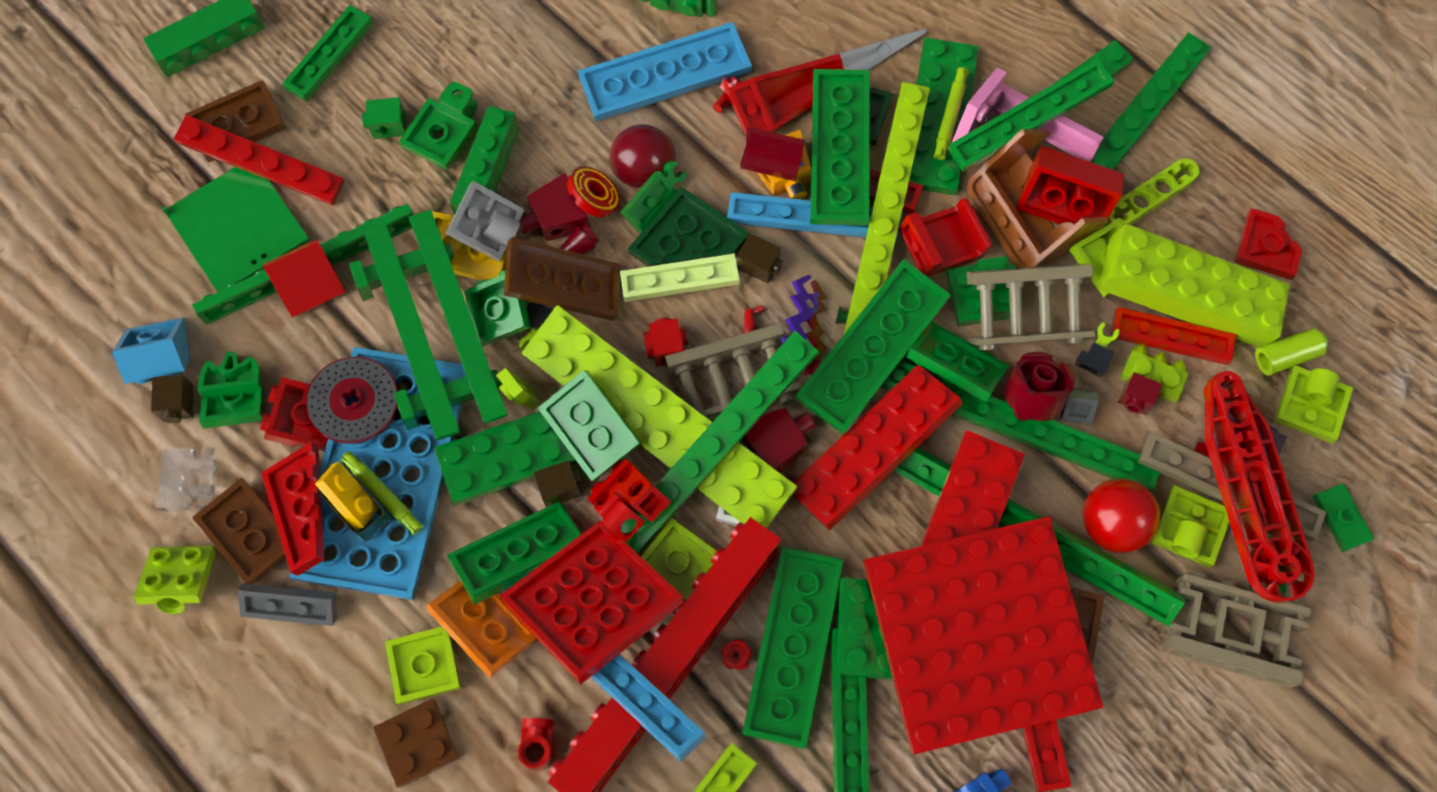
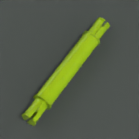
(951, 113)
(382, 493)

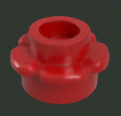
(730, 648)

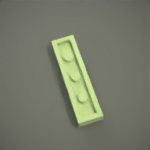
(679, 277)

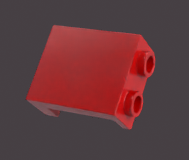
(945, 238)

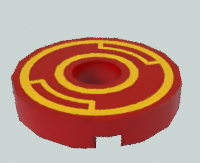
(606, 196)

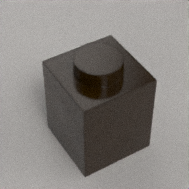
(759, 258)
(172, 398)
(558, 483)

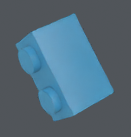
(152, 351)

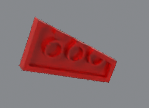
(297, 507)

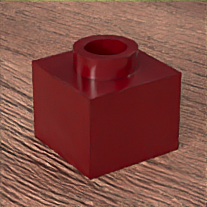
(1139, 394)

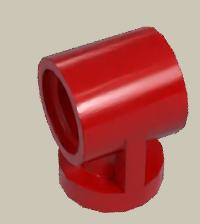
(536, 732)

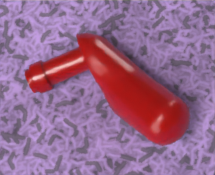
(749, 322)

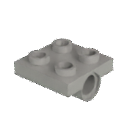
(485, 221)

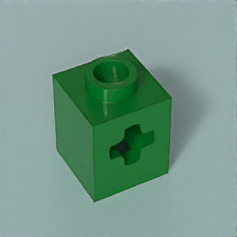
(385, 118)

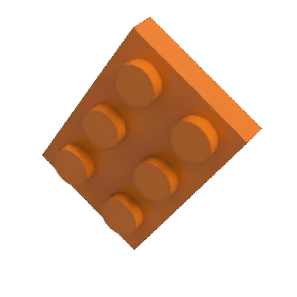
(482, 630)

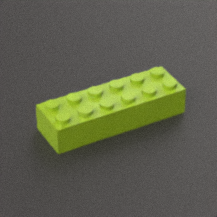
(1194, 286)

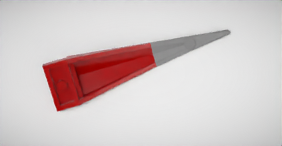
(782, 95)

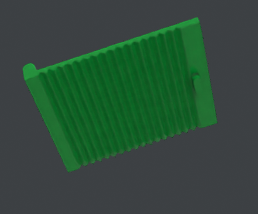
(235, 225)

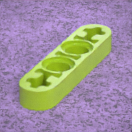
(1152, 195)

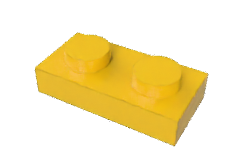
(347, 495)

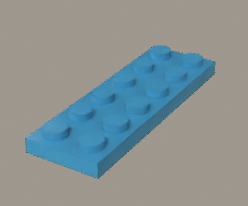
(664, 71)

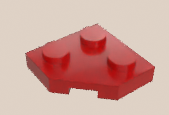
(1267, 245)

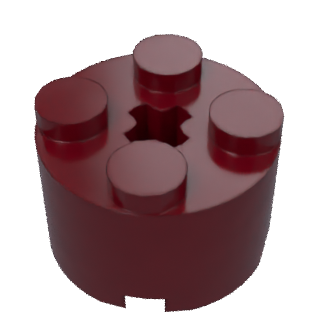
(1039, 387)

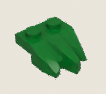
(231, 392)

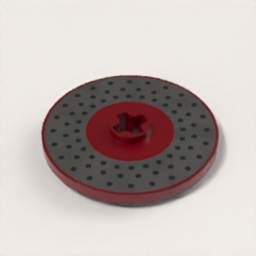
(362, 420)

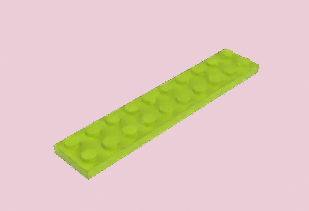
(658, 416)

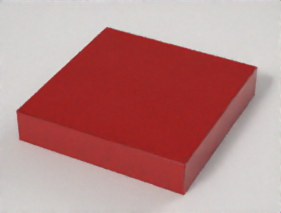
(304, 278)

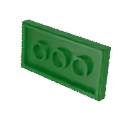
(512, 552)

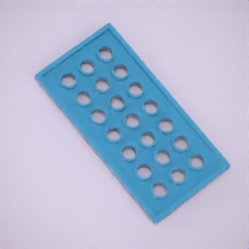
(425, 493)

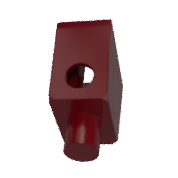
(553, 211)
(779, 438)

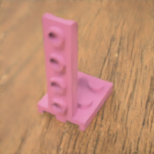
(999, 98)

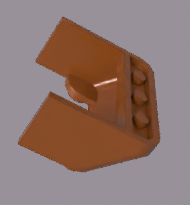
(996, 191)

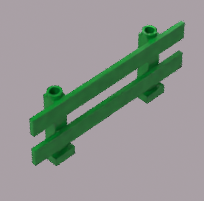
(391, 274)

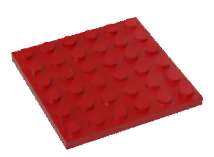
(982, 635)

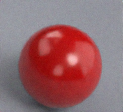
(1121, 515)

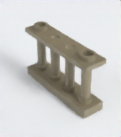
(1014, 280)
(715, 353)

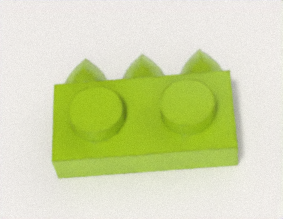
(1156, 369)

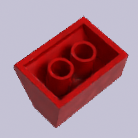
(1069, 188)

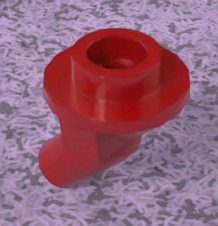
(724, 100)

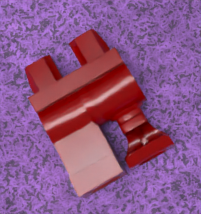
(621, 490)

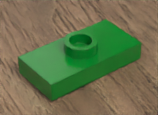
(1343, 518)

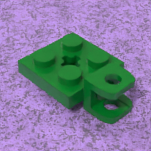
(451, 115)

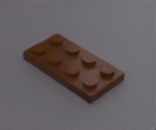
(562, 279)

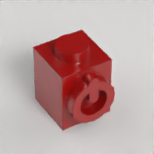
(664, 339)

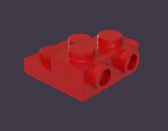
(289, 417)

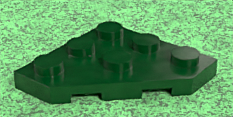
(686, 232)

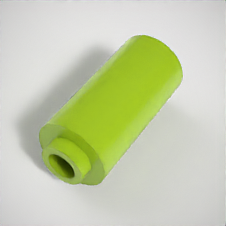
(1291, 351)

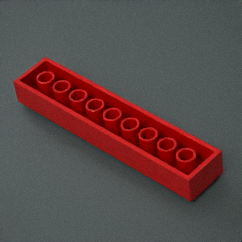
(671, 657)

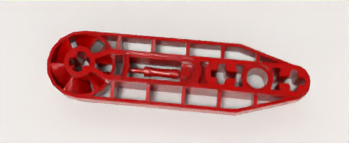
(1255, 491)

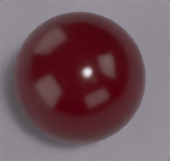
(639, 153)

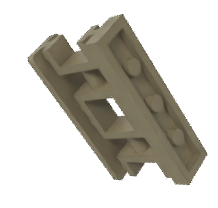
(1231, 654)

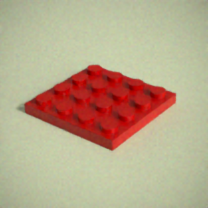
(591, 601)

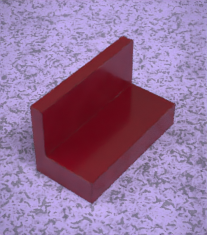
(772, 154)

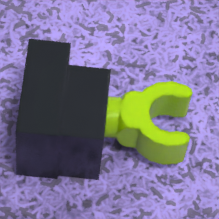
(537, 315)
(1098, 356)

